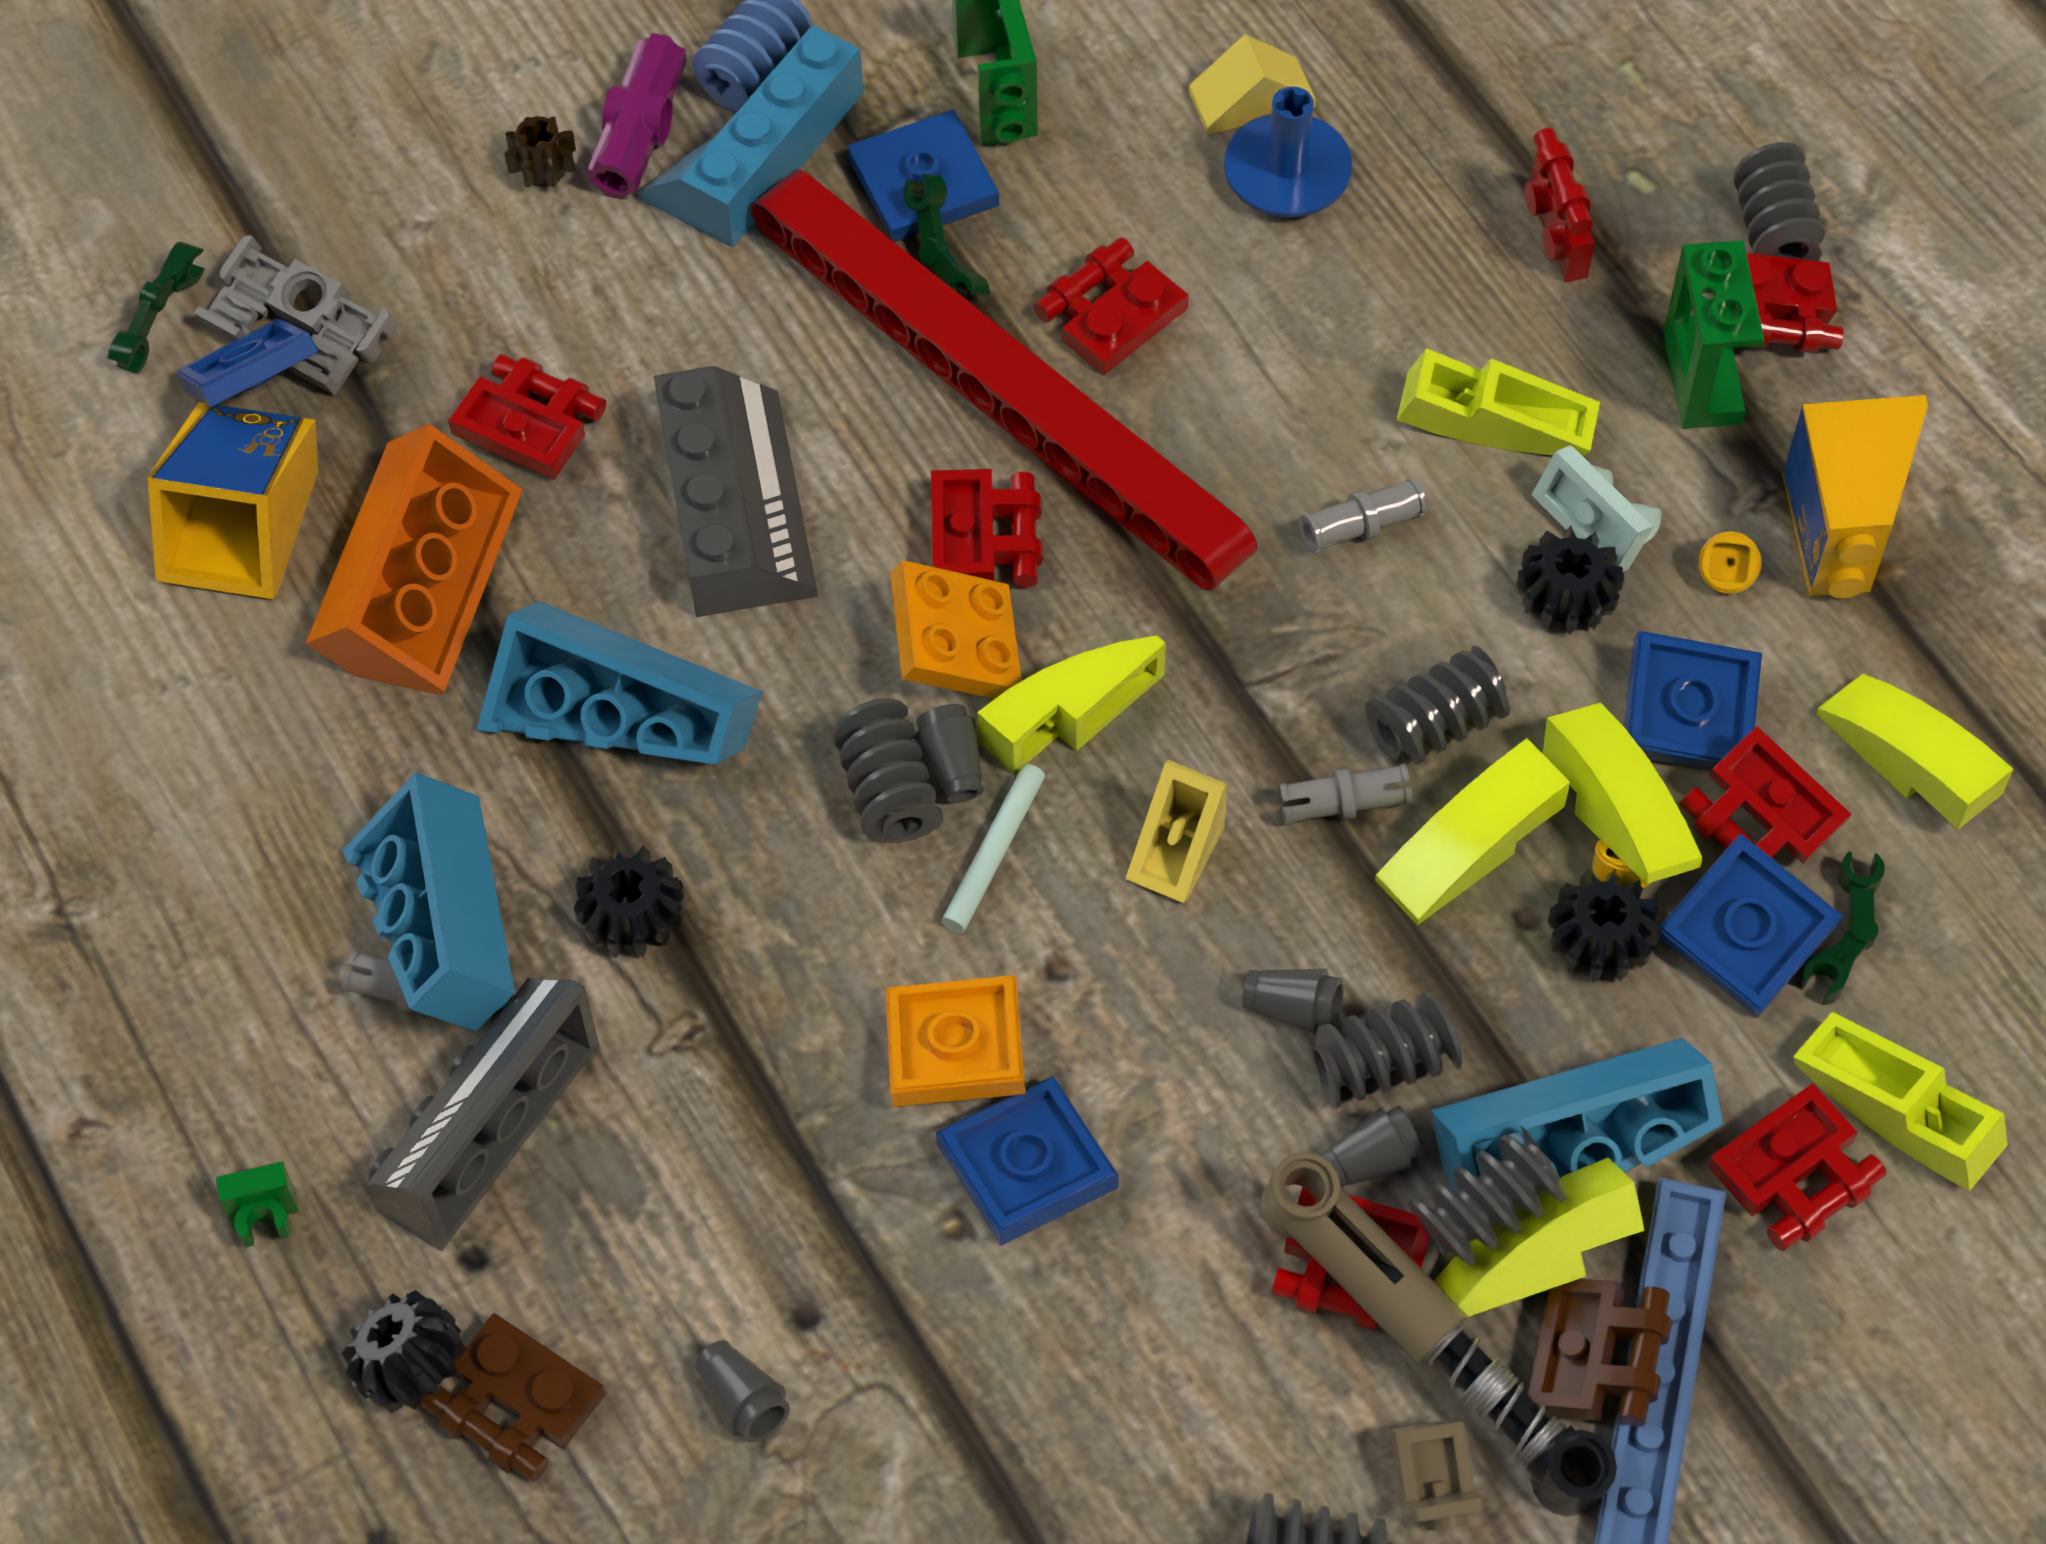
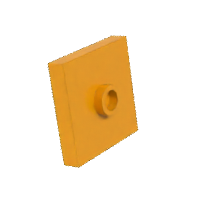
(954, 1041)

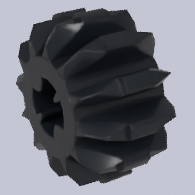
(1570, 580)
(605, 904)
(1604, 925)
(403, 1351)

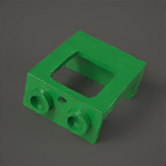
(1010, 83)
(1702, 343)

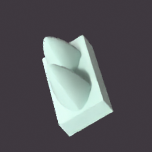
(1587, 501)

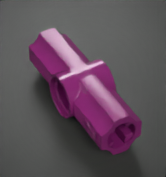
(637, 116)

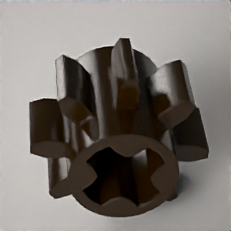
(540, 151)

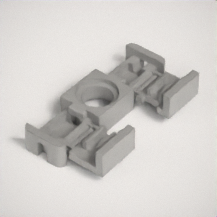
(275, 285)

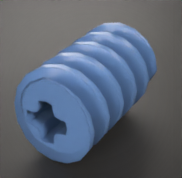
(748, 49)

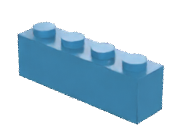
(763, 140)
(609, 690)
(436, 901)
(1613, 1109)

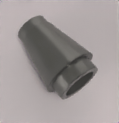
(951, 751)
(1295, 996)
(1375, 1147)
(742, 1392)

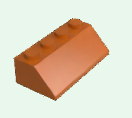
(415, 563)

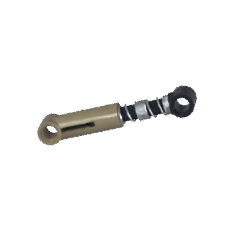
(1430, 1328)

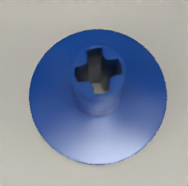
(1288, 159)

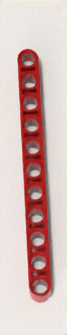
(1005, 381)

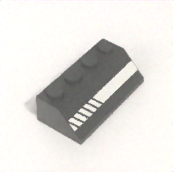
(734, 491)
(484, 1110)

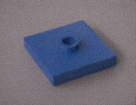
(924, 147)
(246, 362)
(1690, 698)
(1749, 925)
(1027, 1160)

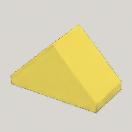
(1243, 84)
(1179, 831)

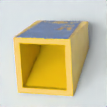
(1847, 486)
(231, 499)

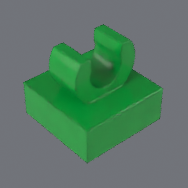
(258, 1196)

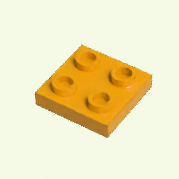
(954, 630)

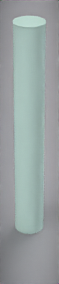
(993, 848)

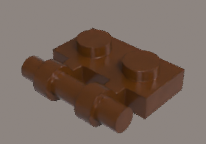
(1578, 1348)
(526, 1381)

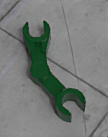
(927, 199)
(177, 273)
(1861, 933)

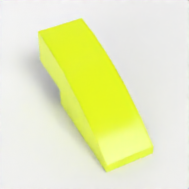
(1495, 406)
(1069, 700)
(1917, 748)
(1620, 793)
(1474, 831)
(1904, 1100)
(1548, 1249)

